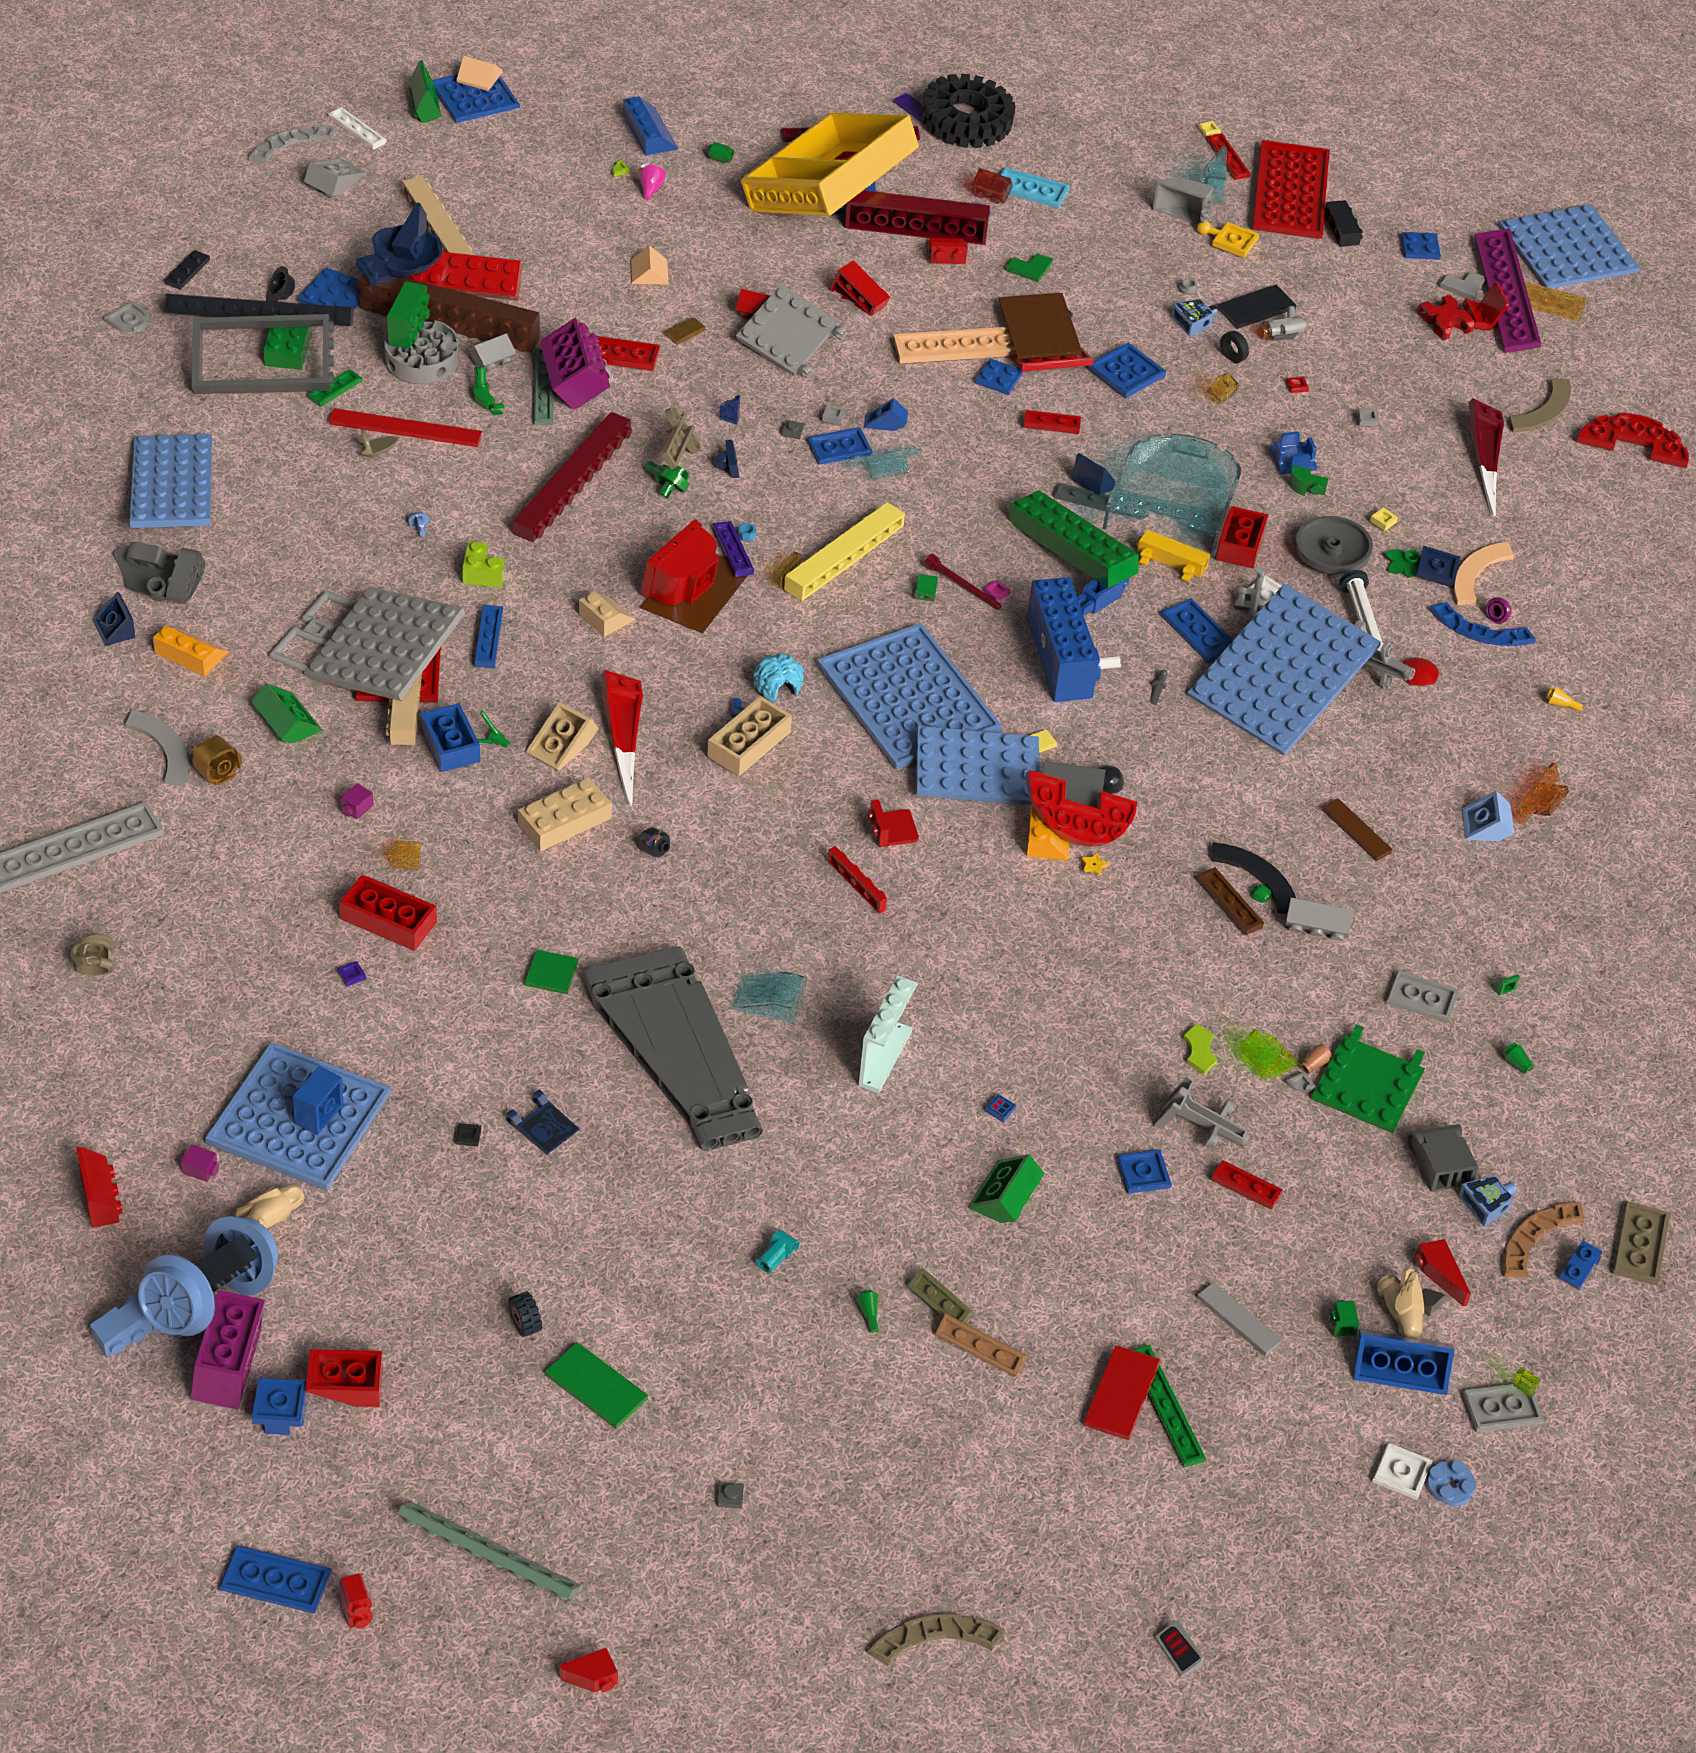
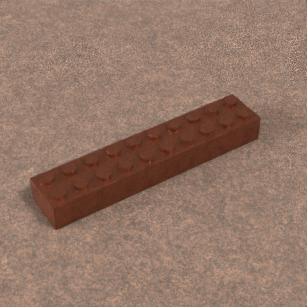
(461, 311)

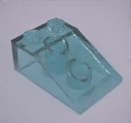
(1216, 175)
(771, 995)

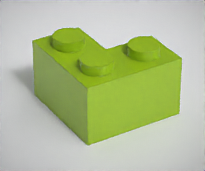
(481, 569)

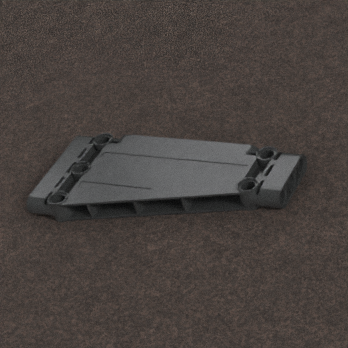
(678, 1041)

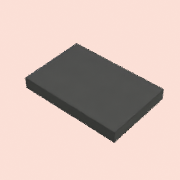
(1082, 782)

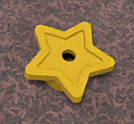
(1089, 867)

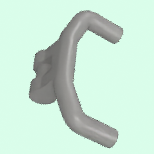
(1253, 593)

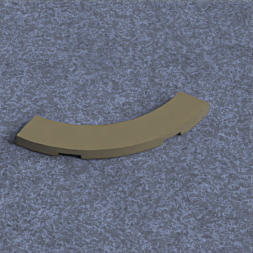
(1547, 413)
(931, 1628)

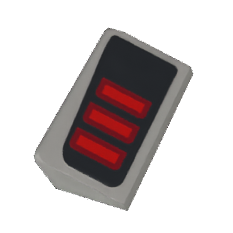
(1180, 1648)

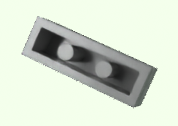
(1319, 919)

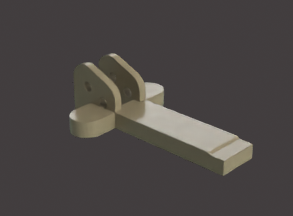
(678, 439)

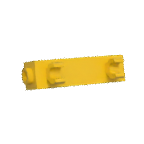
(1172, 553)

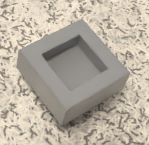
(833, 414)
(1368, 417)

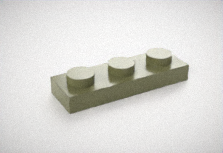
(939, 1296)

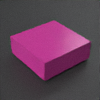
(996, 590)

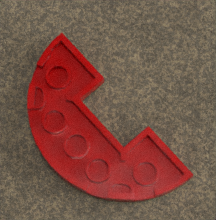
(1639, 430)
(1077, 821)

